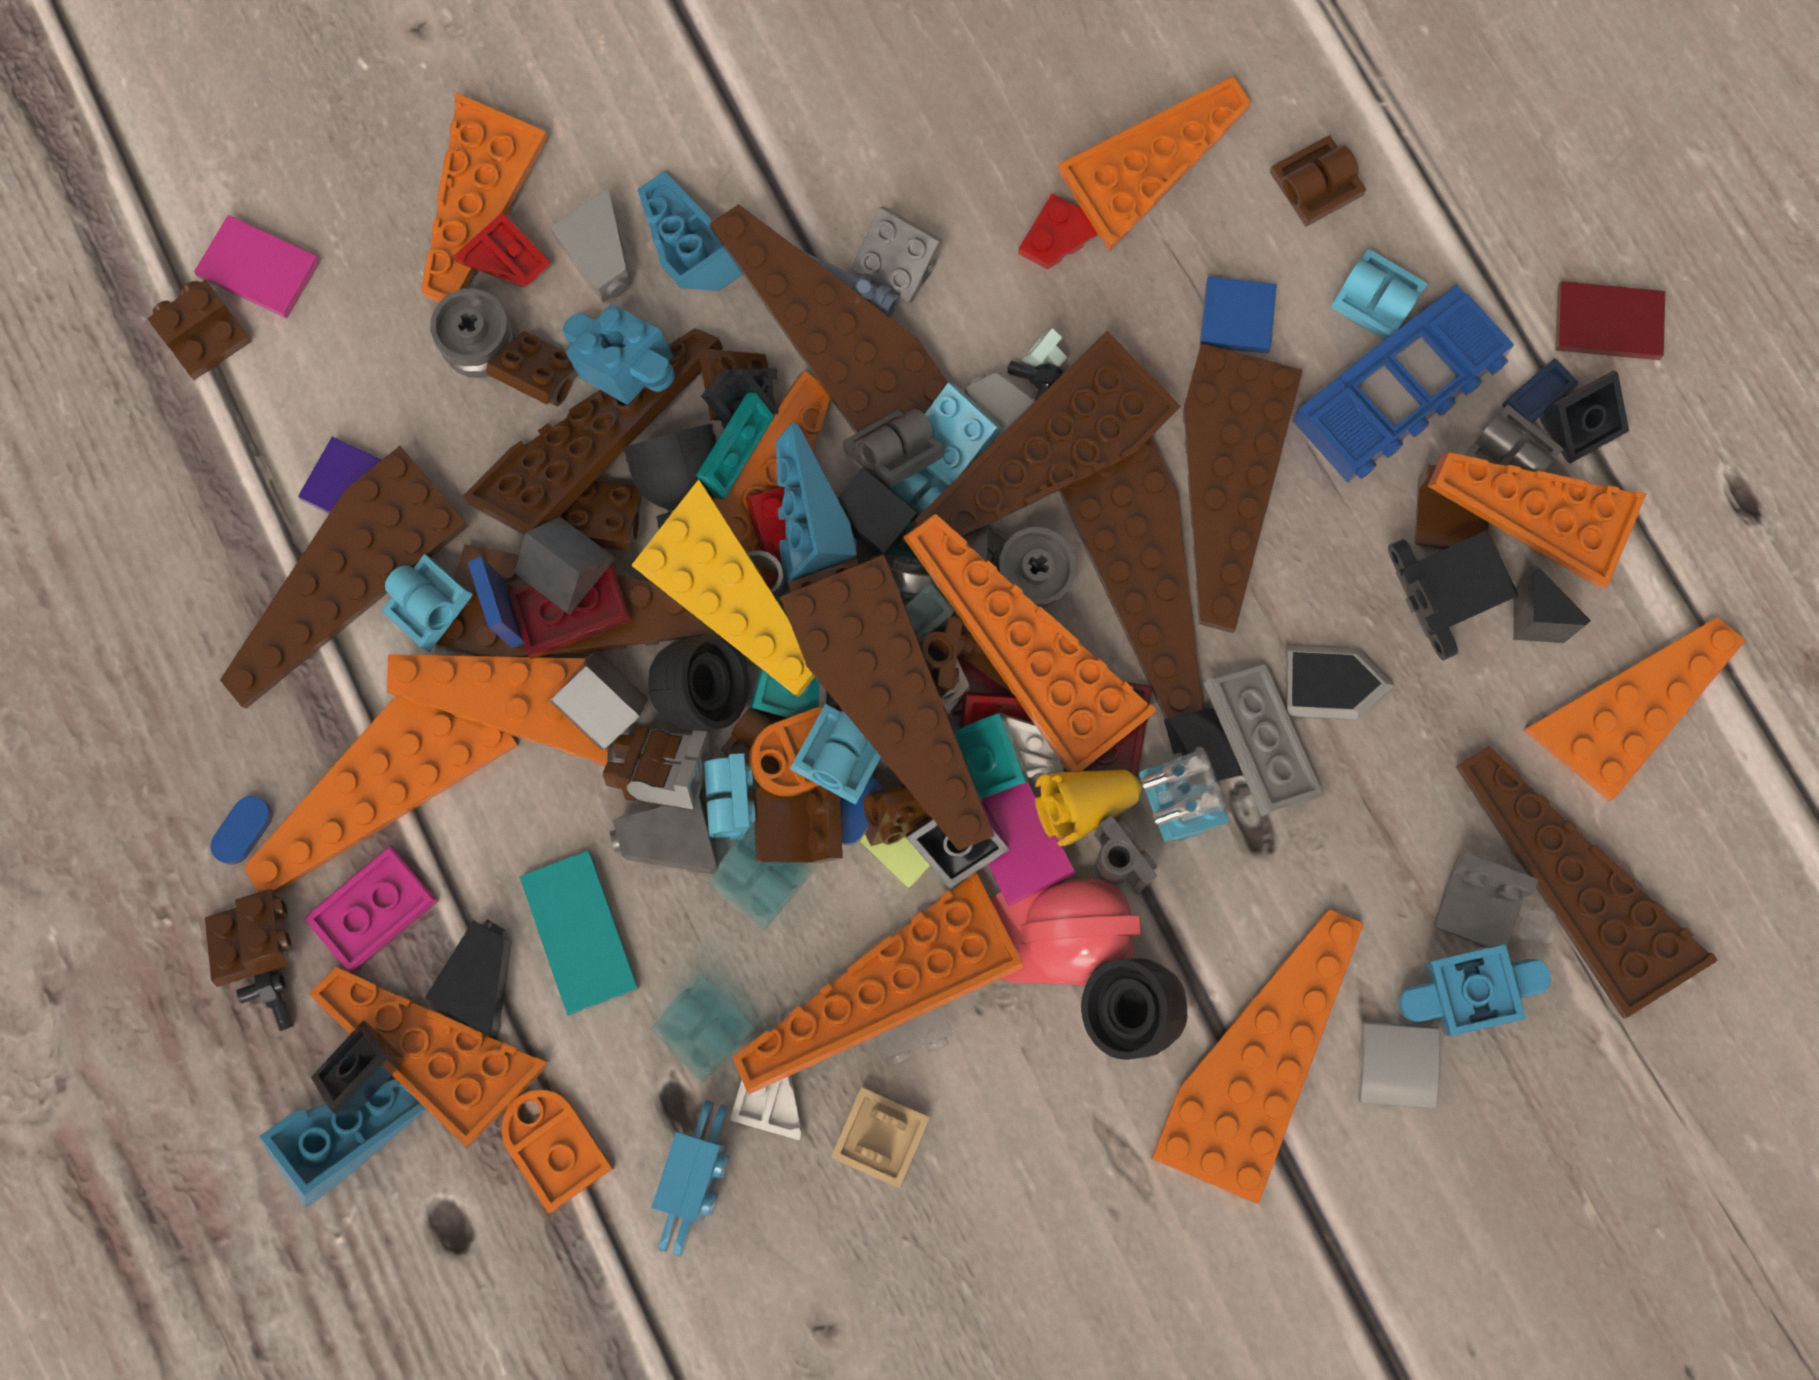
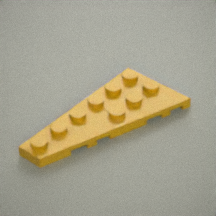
(715, 579)

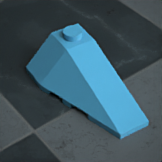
(683, 237)
(814, 520)
(322, 1149)

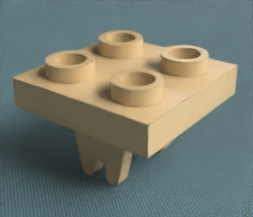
(880, 1137)

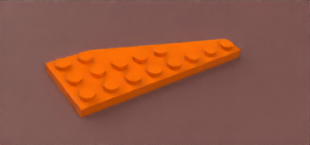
(1245, 1089)

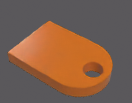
(783, 743)
(555, 1150)

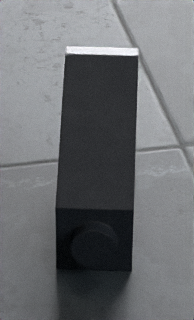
(475, 978)

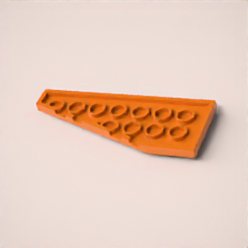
(385, 774)

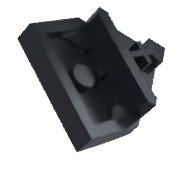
(732, 385)

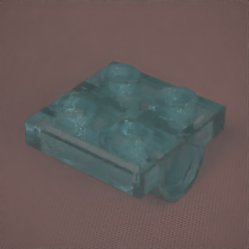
(756, 887)
(702, 1028)

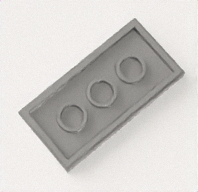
(1263, 739)

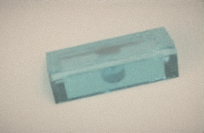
(928, 611)

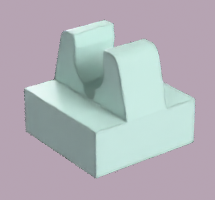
(1045, 351)

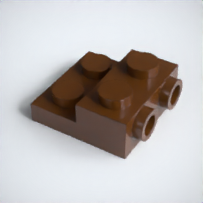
(198, 328)
(248, 938)

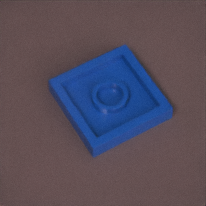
(1238, 315)
(495, 601)

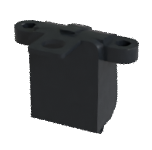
(1452, 586)

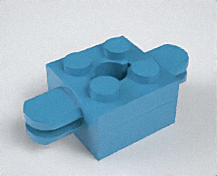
(619, 353)
(1474, 990)
(691, 1178)

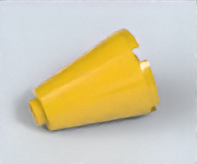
(1081, 800)

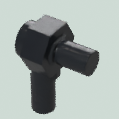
(1040, 378)
(269, 988)

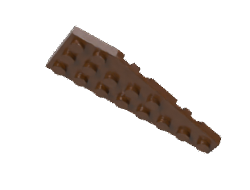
(1137, 548)

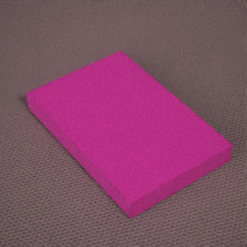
(257, 266)
(1033, 856)
(370, 910)

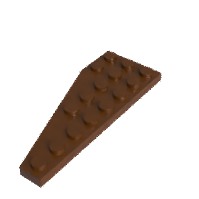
(847, 343)
(1073, 430)
(1233, 447)
(550, 472)
(373, 529)
(653, 614)
(874, 668)

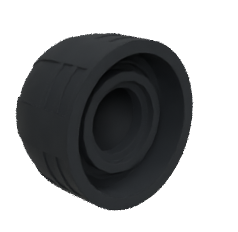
(668, 464)
(699, 683)
(1133, 1008)

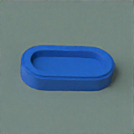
(853, 817)
(241, 830)

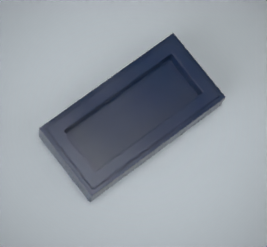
(1542, 391)

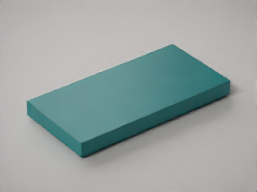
(578, 933)

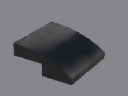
(1203, 731)

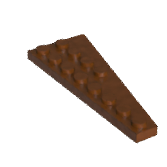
(1612, 923)

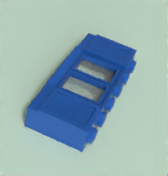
(1403, 384)

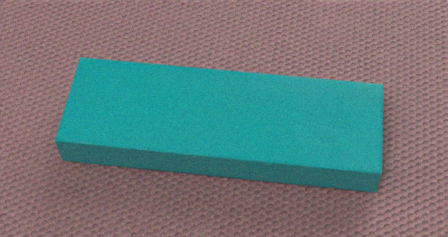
(735, 445)

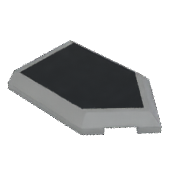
(1331, 683)

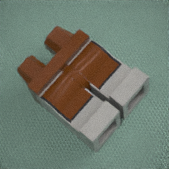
(660, 766)

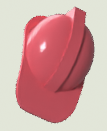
(1068, 931)

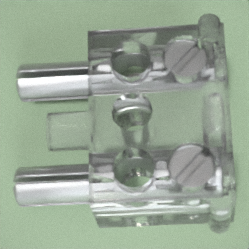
(1203, 790)

